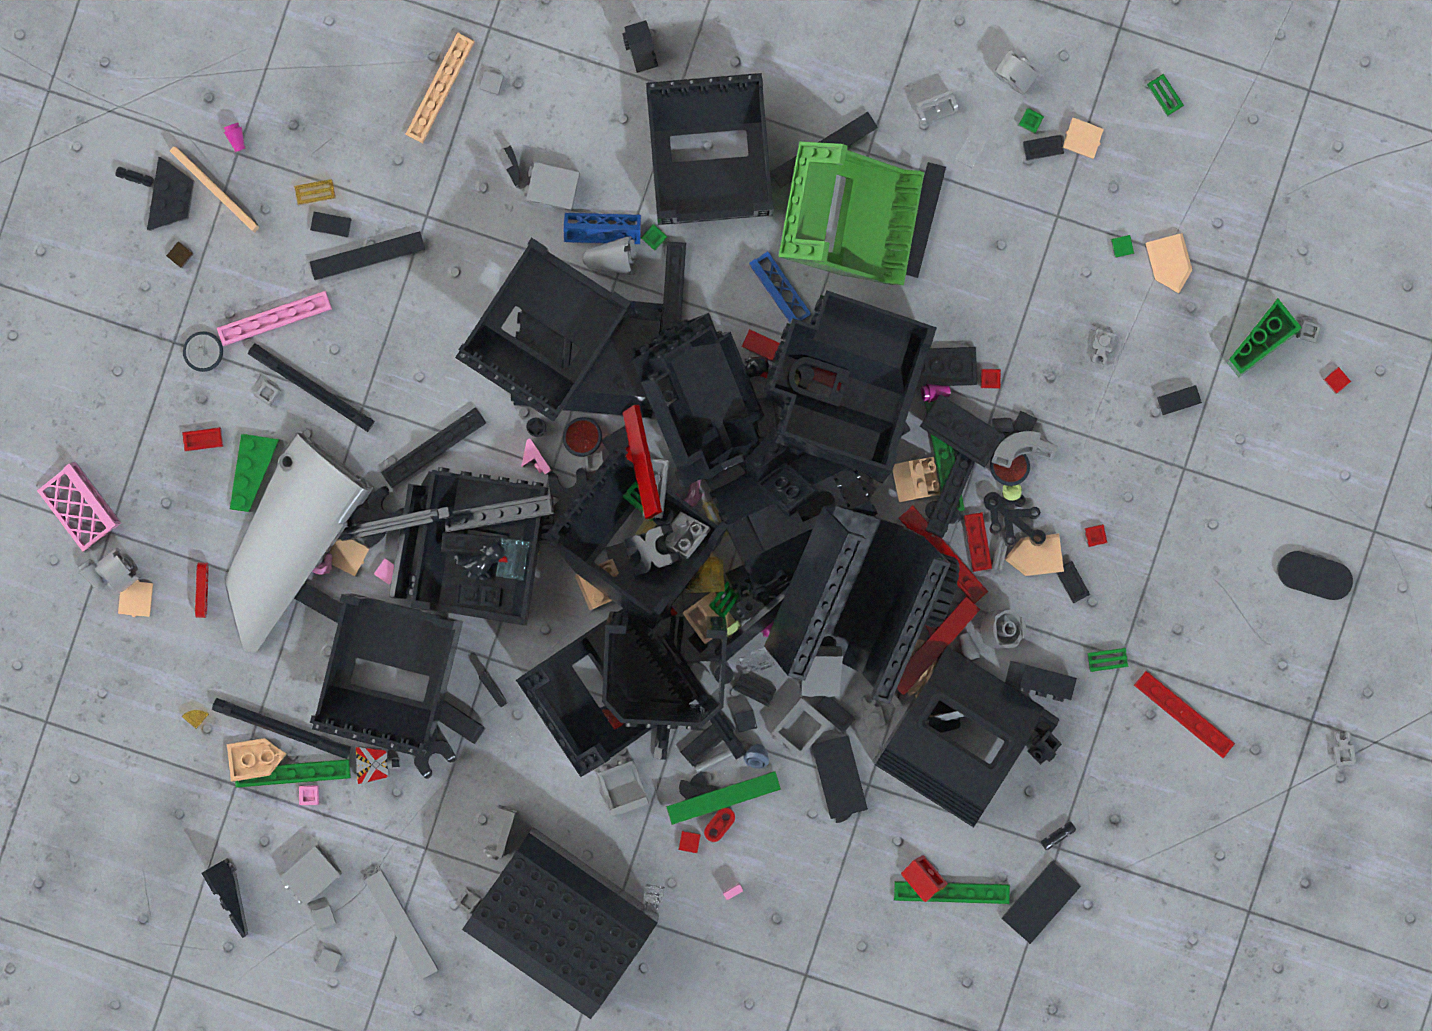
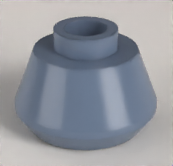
(756, 756)

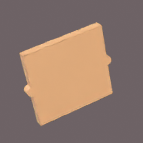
(1083, 138)
(348, 555)
(136, 599)

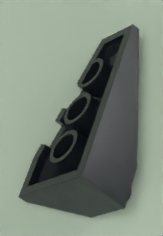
(224, 882)

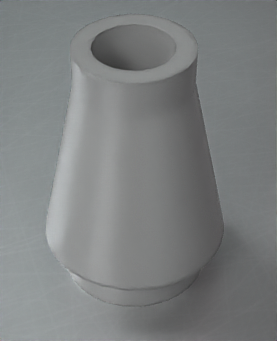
(88, 571)
(968, 647)

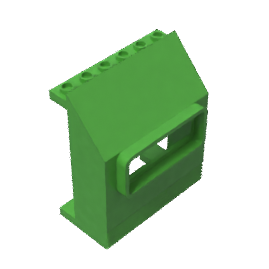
(873, 218)

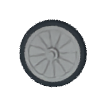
(203, 351)

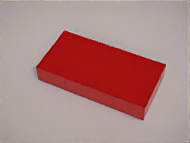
(202, 439)

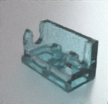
(516, 555)

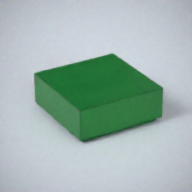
(1031, 120)
(654, 237)
(1122, 246)

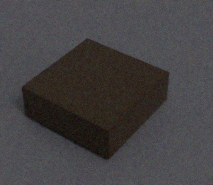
(179, 254)

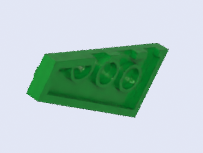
(252, 463)

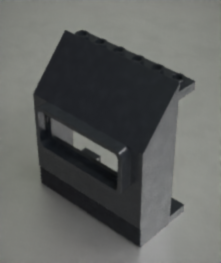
(713, 186)
(562, 301)
(595, 519)
(394, 638)
(639, 671)
(939, 765)

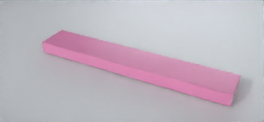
(274, 318)

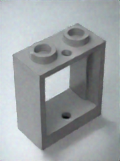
(812, 712)

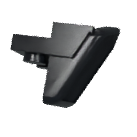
(944, 718)

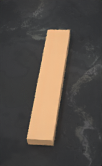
(440, 88)
(214, 189)

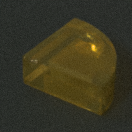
(195, 717)

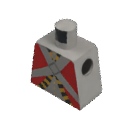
(374, 764)

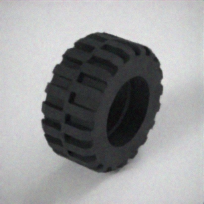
(945, 595)

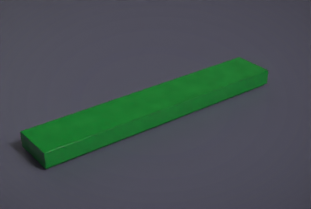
(944, 458)
(302, 773)
(723, 797)
(957, 893)

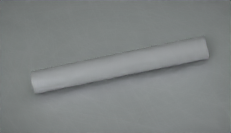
(717, 758)

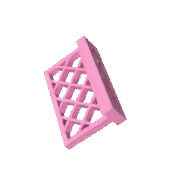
(93, 500)

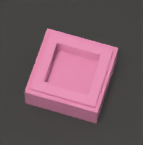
(385, 571)
(309, 795)
(733, 891)

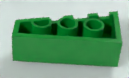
(1268, 335)

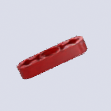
(201, 597)

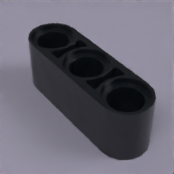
(461, 723)

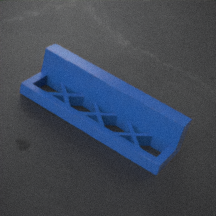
(601, 231)
(772, 290)

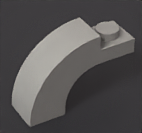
(1023, 443)

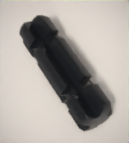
(134, 176)
(1058, 835)

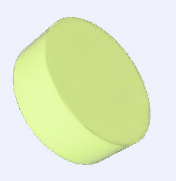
(1012, 492)
(733, 628)

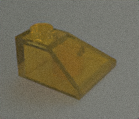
(709, 577)

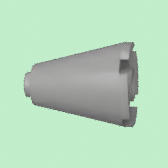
(613, 256)

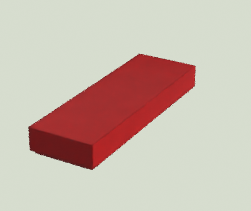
(977, 542)

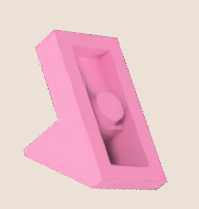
(532, 453)

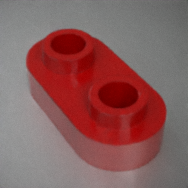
(719, 824)

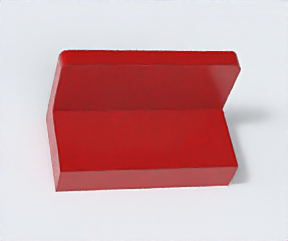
(923, 878)

